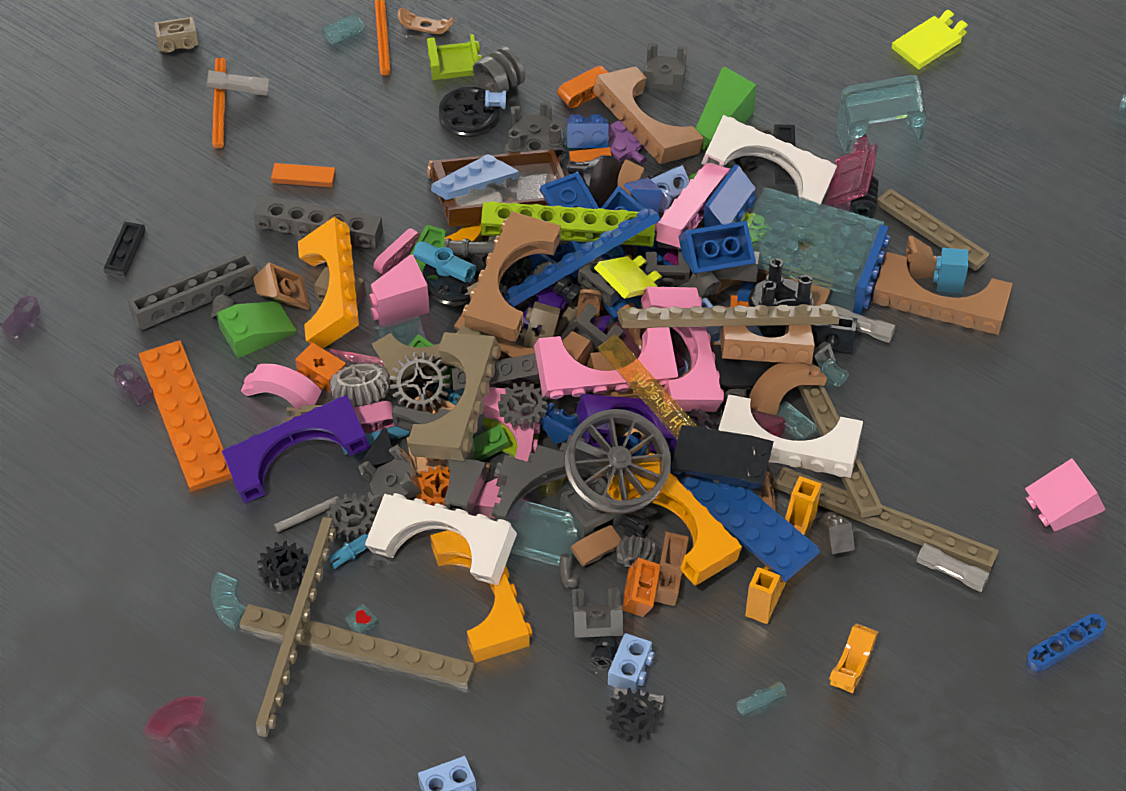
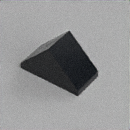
(379, 451)

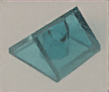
(402, 330)

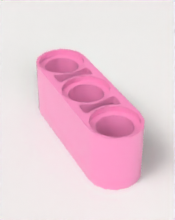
(375, 416)

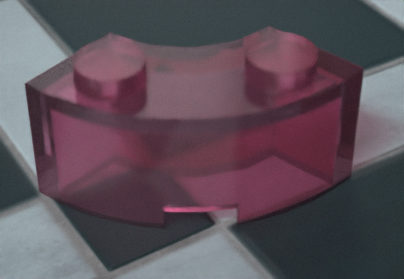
(174, 715)

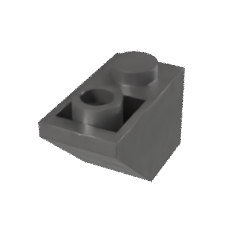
(836, 533)

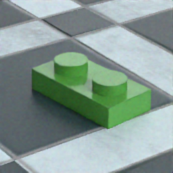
(490, 443)

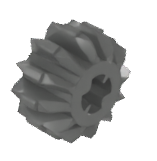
(635, 547)

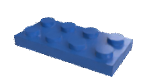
(871, 270)

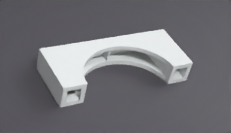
(738, 140)
(829, 454)
(403, 518)

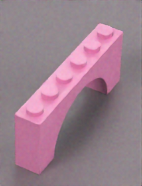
(565, 376)
(701, 385)
(525, 441)

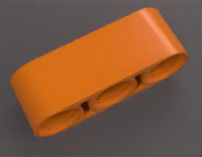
(580, 89)

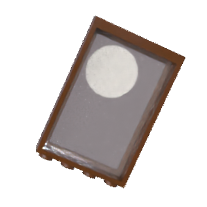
(534, 170)

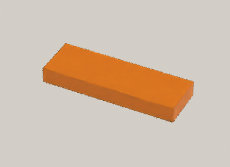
(303, 175)

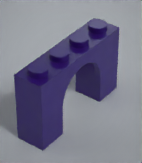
(593, 404)

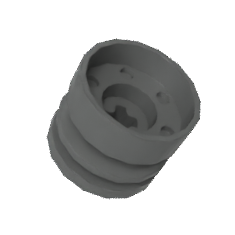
(499, 71)

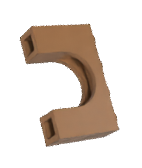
(793, 347)

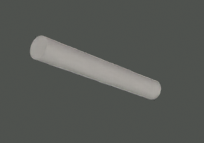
(307, 514)

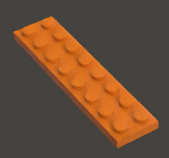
(185, 415)

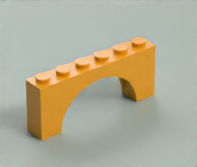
(339, 309)
(712, 544)
(766, 585)
(504, 627)

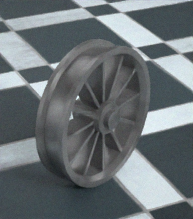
(617, 461)

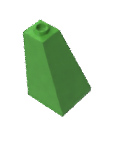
(730, 97)

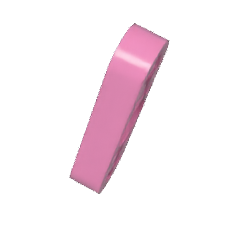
(396, 251)

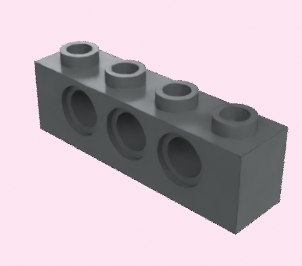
(507, 372)

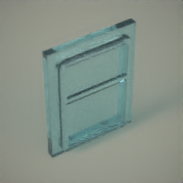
(542, 531)

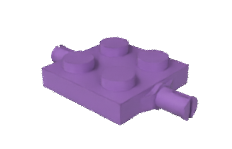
(624, 144)

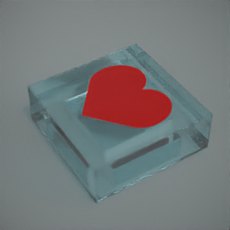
(361, 619)

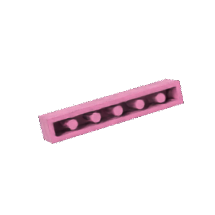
(689, 207)

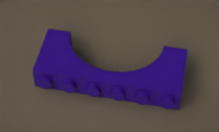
(252, 457)

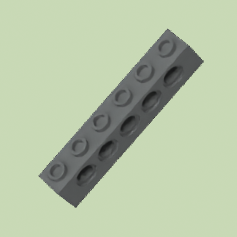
(304, 218)
(192, 290)

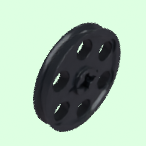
(467, 111)
(454, 285)

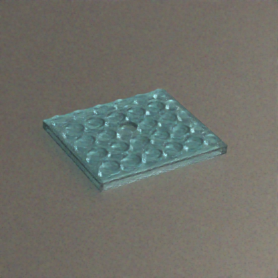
(838, 239)

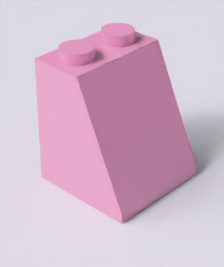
(399, 293)
(1064, 497)

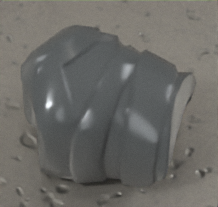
(221, 303)

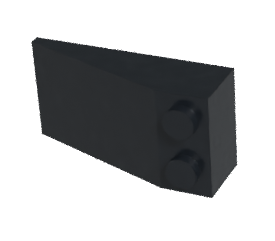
(723, 456)

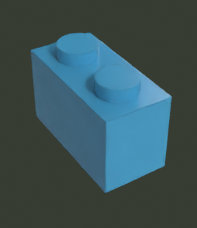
(951, 270)

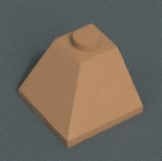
(281, 286)

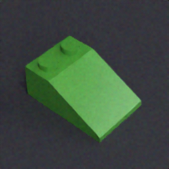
(254, 326)

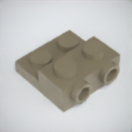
(176, 34)

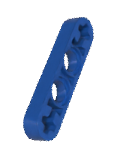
(1069, 645)

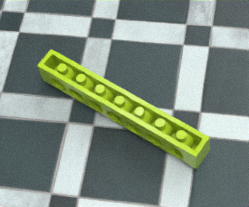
(577, 230)

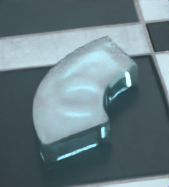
(225, 601)

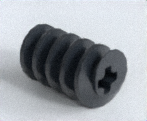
(866, 204)

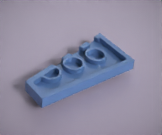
(474, 176)

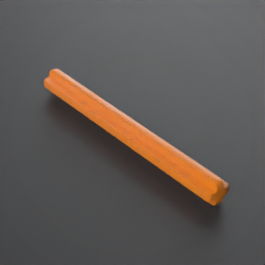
(382, 37)
(219, 108)

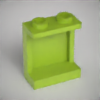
(452, 59)

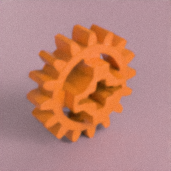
(429, 485)

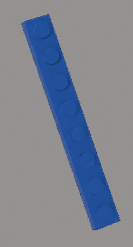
(587, 253)

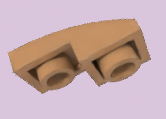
(596, 545)

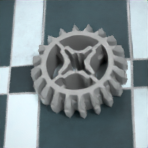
(361, 383)
(404, 384)

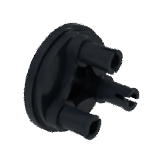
(599, 176)
(781, 291)

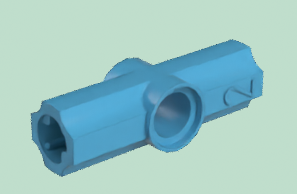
(444, 261)

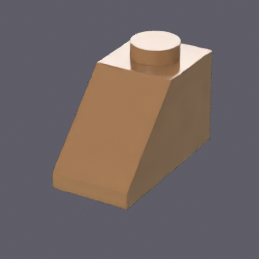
(919, 259)

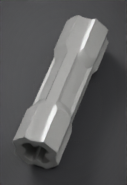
(236, 82)
(876, 328)
(968, 574)

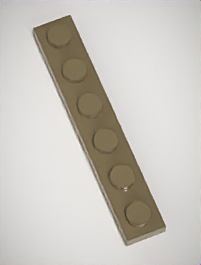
(930, 227)

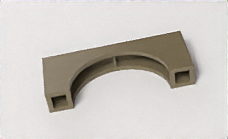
(392, 350)
(452, 433)

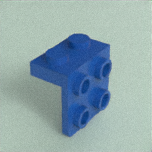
(587, 131)

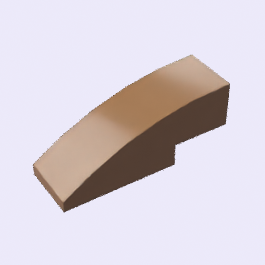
(670, 562)

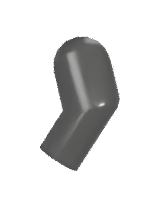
(565, 571)

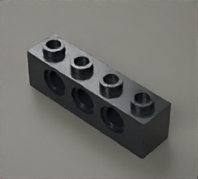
(840, 335)

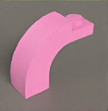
(283, 382)

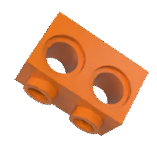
(640, 587)

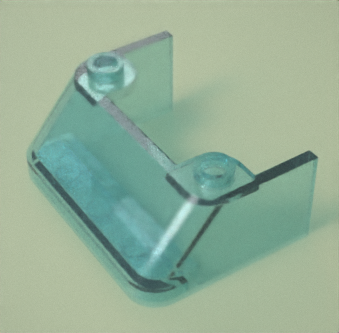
(878, 103)

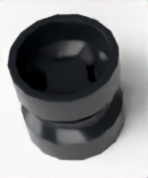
(567, 290)
(603, 652)

